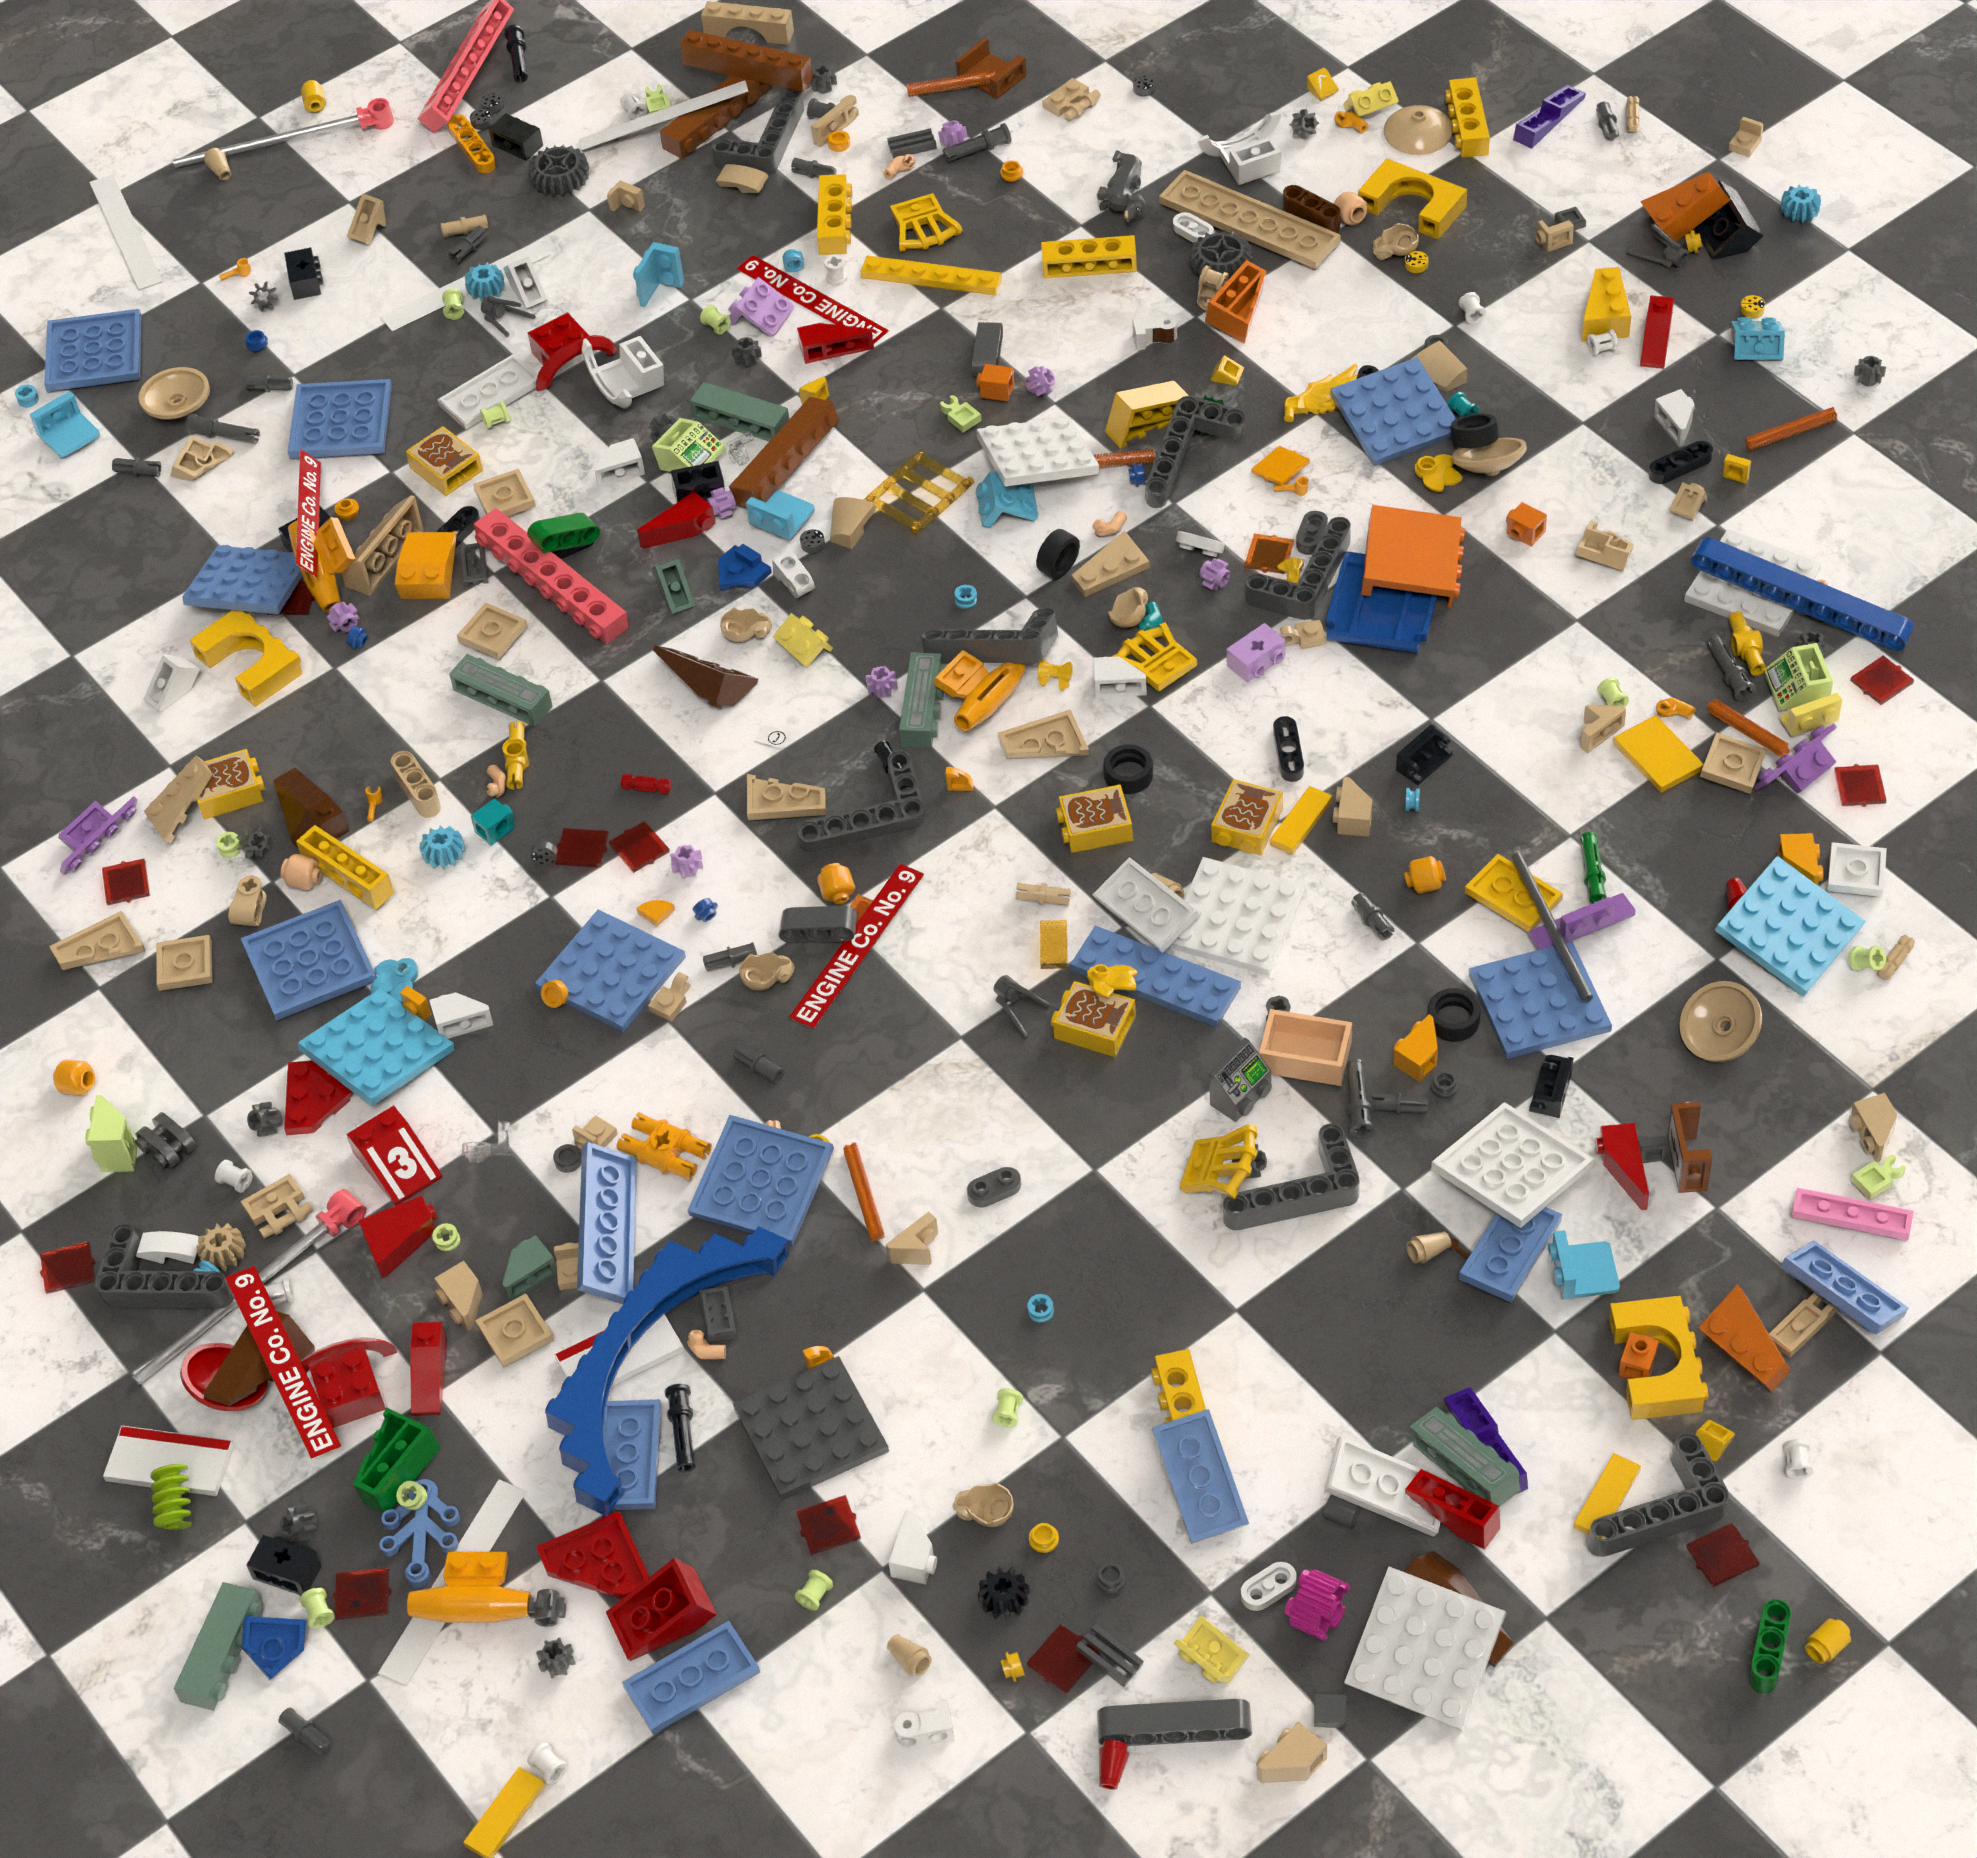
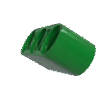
(563, 532)
(1770, 1633)

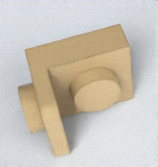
(1747, 137)
(627, 195)
(1554, 236)
(1688, 500)
(595, 1131)
(567, 1265)

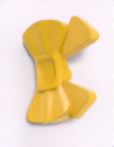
(1292, 567)
(1062, 672)

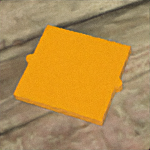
(1280, 465)

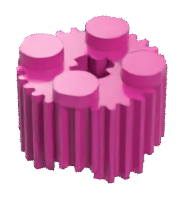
(1317, 1603)

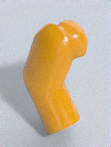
(1350, 119)
(1674, 706)

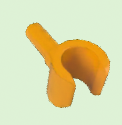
(242, 269)
(1300, 486)
(373, 800)

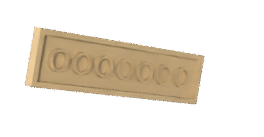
(1250, 218)

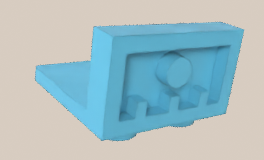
(659, 266)
(1758, 339)

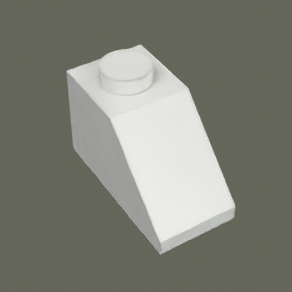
(525, 282)
(1675, 415)
(619, 463)
(1117, 678)
(170, 681)
(459, 1014)
(912, 1552)

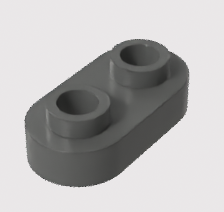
(1308, 533)
(995, 1187)

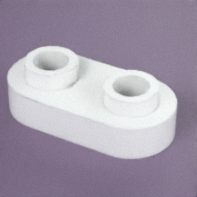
(1191, 226)
(1209, 546)
(1266, 1586)

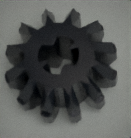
(1006, 1603)

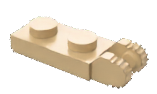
(834, 120)
(1801, 1325)

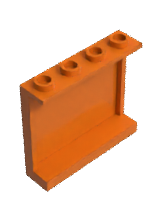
(1413, 552)

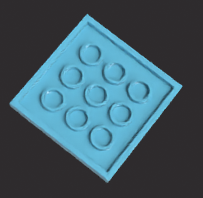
(1790, 926)
(376, 1047)

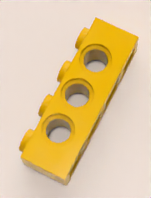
(1468, 117)
(833, 214)
(1089, 256)
(346, 867)
(1177, 1369)

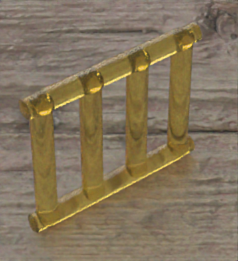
(906, 471)

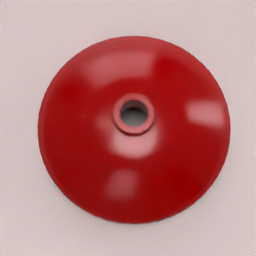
(199, 1370)

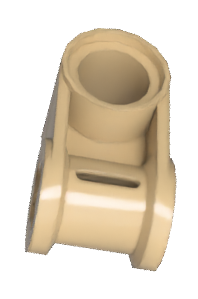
(1209, 284)
(248, 902)

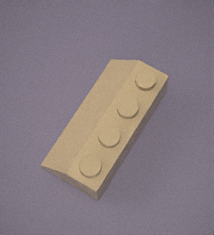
(383, 547)

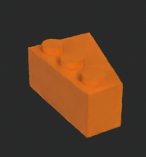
(1685, 205)
(1237, 301)
(1743, 1337)

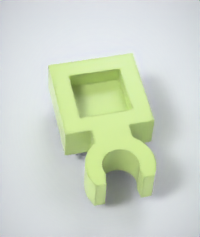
(656, 99)
(962, 415)
(1875, 1178)

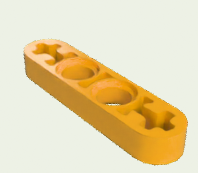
(471, 143)

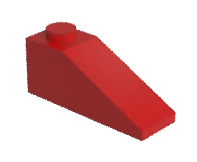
(1657, 331)
(829, 341)
(679, 522)
(1623, 1160)
(427, 1367)
(1456, 1508)

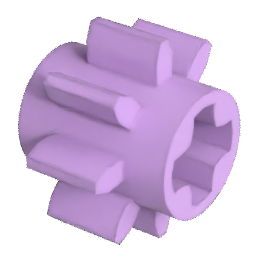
(952, 133)
(1040, 381)
(722, 502)
(1215, 574)
(343, 617)
(881, 682)
(686, 861)

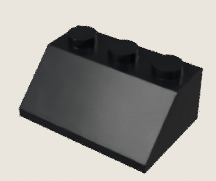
(1730, 228)

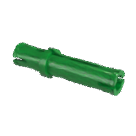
(1594, 876)

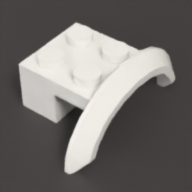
(1248, 155)
(626, 377)

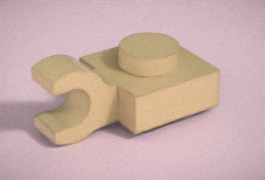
(1305, 633)
(670, 1001)

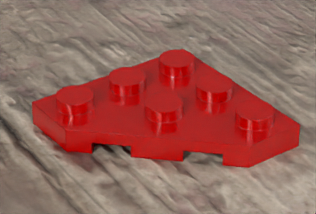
(311, 1097)
(596, 1557)

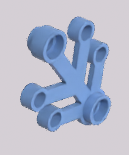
(420, 1527)

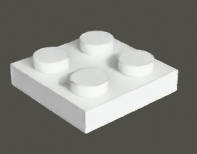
(1856, 869)

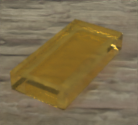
(1053, 944)

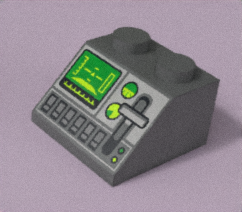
(1239, 1081)

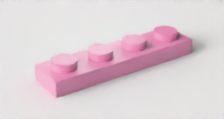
(1852, 1214)

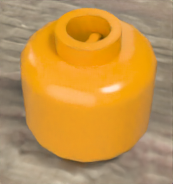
(1425, 875)
(835, 883)
(73, 1077)

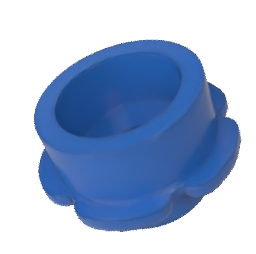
(256, 340)
(1137, 474)
(357, 637)
(705, 909)

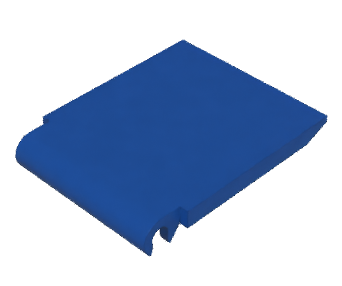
(1384, 620)

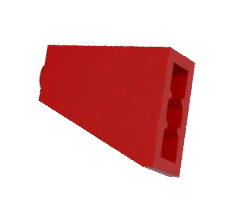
(398, 1232)

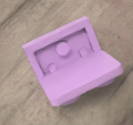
(761, 306)

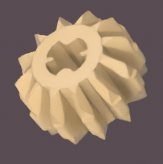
(221, 1246)

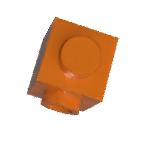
(996, 382)
(1526, 524)
(1638, 1356)

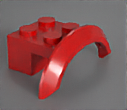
(559, 343)
(347, 1379)

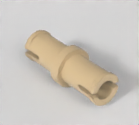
(463, 226)
(1043, 894)

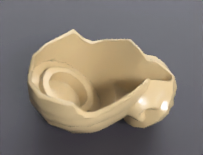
(1397, 241)
(1129, 608)
(743, 624)
(764, 970)
(986, 1504)

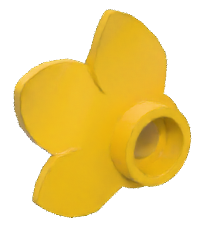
(1437, 472)
(1107, 979)

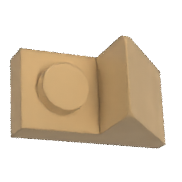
(367, 216)
(1601, 724)
(910, 1245)

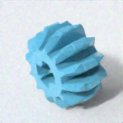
(1800, 203)
(484, 281)
(442, 847)

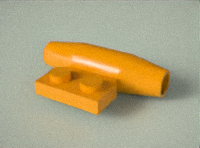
(333, 558)
(982, 690)
(471, 1592)

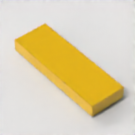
(1301, 820)
(1608, 1492)
(504, 1813)

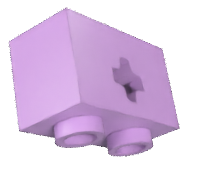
(1256, 652)

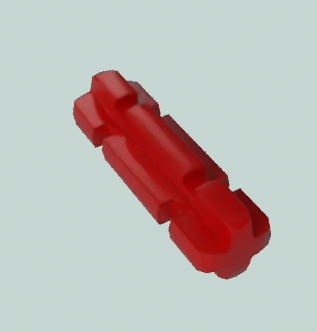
(646, 783)

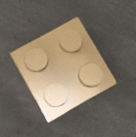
(505, 492)
(492, 630)
(1733, 763)
(184, 962)
(514, 1330)

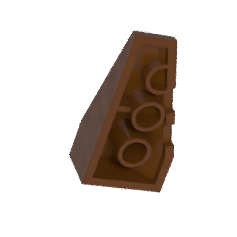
(707, 678)
(307, 806)
(246, 1368)
(1441, 1572)

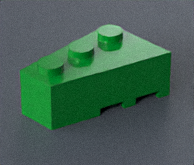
(397, 1456)

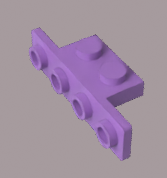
(1805, 764)
(89, 829)
(1585, 920)

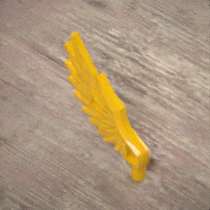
(1317, 395)

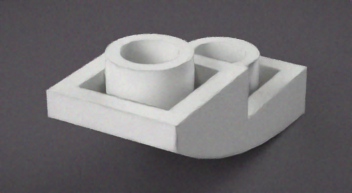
(162, 1244)

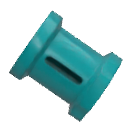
(1461, 406)

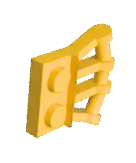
(920, 212)
(1167, 663)
(1207, 1159)

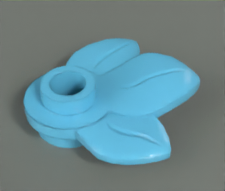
(392, 978)

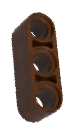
(1311, 207)

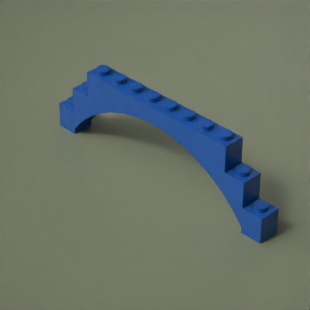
(668, 1282)

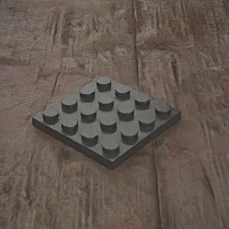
(810, 1428)

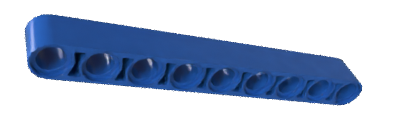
(1802, 594)

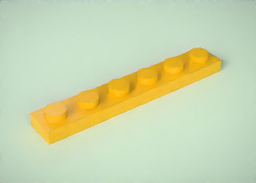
(931, 275)

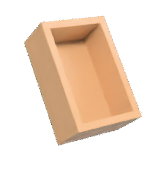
(1306, 1047)

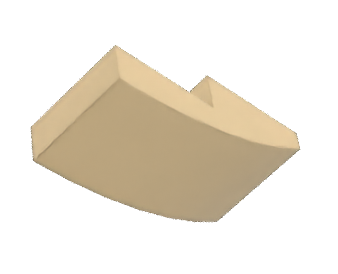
(743, 177)

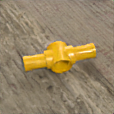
(1746, 643)
(515, 755)

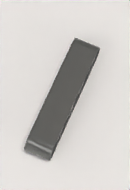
(1175, 1722)

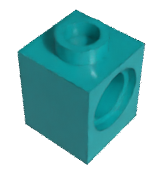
(493, 821)

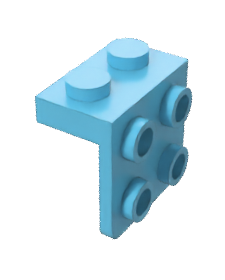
(63, 425)
(996, 498)
(780, 514)
(1583, 1268)

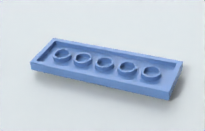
(1161, 976)
(606, 1223)

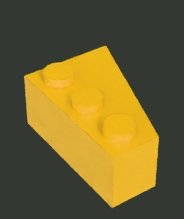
(1607, 305)
(1142, 410)

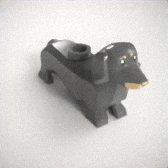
(1121, 187)

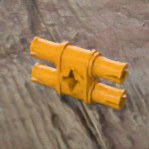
(664, 1146)

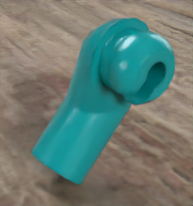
(1153, 618)

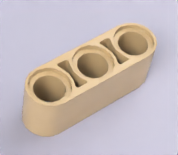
(415, 784)

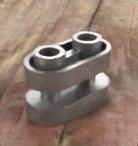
(163, 1153)

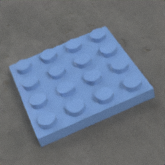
(93, 350)
(1394, 411)
(340, 418)
(245, 580)
(308, 959)
(612, 969)
(1536, 1001)
(760, 1178)

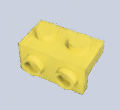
(1373, 99)
(801, 640)
(1812, 714)
(1212, 1651)

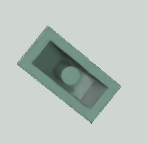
(673, 585)
(527, 1268)

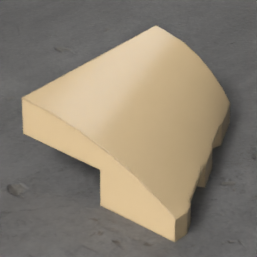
(1443, 366)
(198, 458)
(848, 520)
(1604, 547)

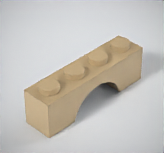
(771, 23)

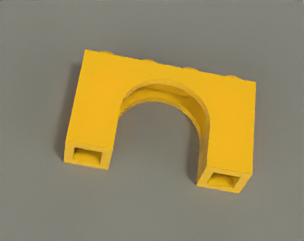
(1396, 179)
(240, 632)
(1667, 1322)

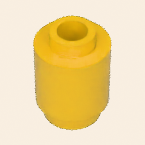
(313, 96)
(1828, 1641)

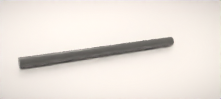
(1552, 927)

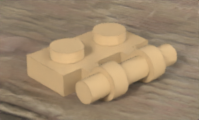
(1070, 99)
(274, 1199)

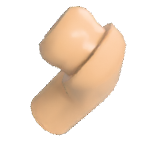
(899, 164)
(1112, 527)
(499, 778)
(703, 1349)

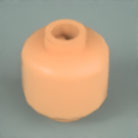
(1352, 208)
(301, 872)

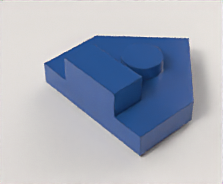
(741, 568)
(272, 1642)

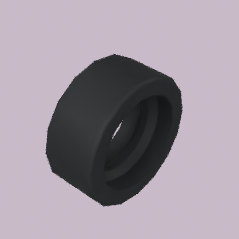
(1474, 430)
(1058, 553)
(1124, 754)
(1458, 998)

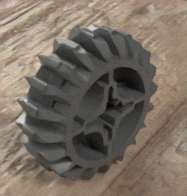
(558, 170)
(1221, 252)

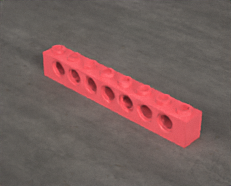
(465, 64)
(551, 577)

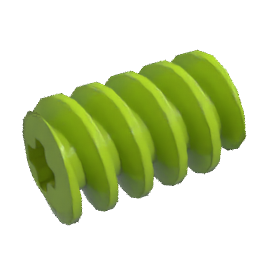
(168, 1497)

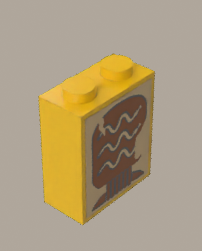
(444, 461)
(231, 784)
(1247, 817)
(1094, 818)
(1093, 1019)

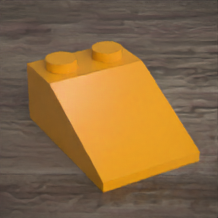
(426, 565)

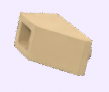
(1354, 811)
(1875, 1123)
(461, 1292)
(1293, 1758)

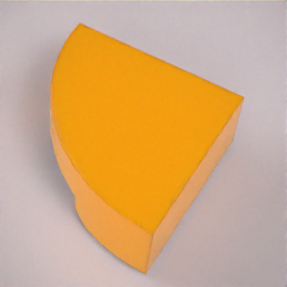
(958, 780)
(655, 910)
(816, 1355)

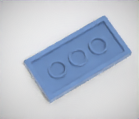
(1508, 1253)
(1844, 1287)
(632, 1450)
(1200, 1476)
(691, 1677)

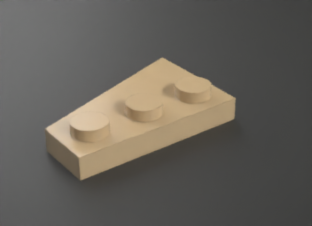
(1110, 565)
(1046, 737)
(779, 800)
(173, 801)
(98, 943)

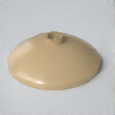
(1418, 130)
(174, 393)
(1490, 458)
(1710, 1011)

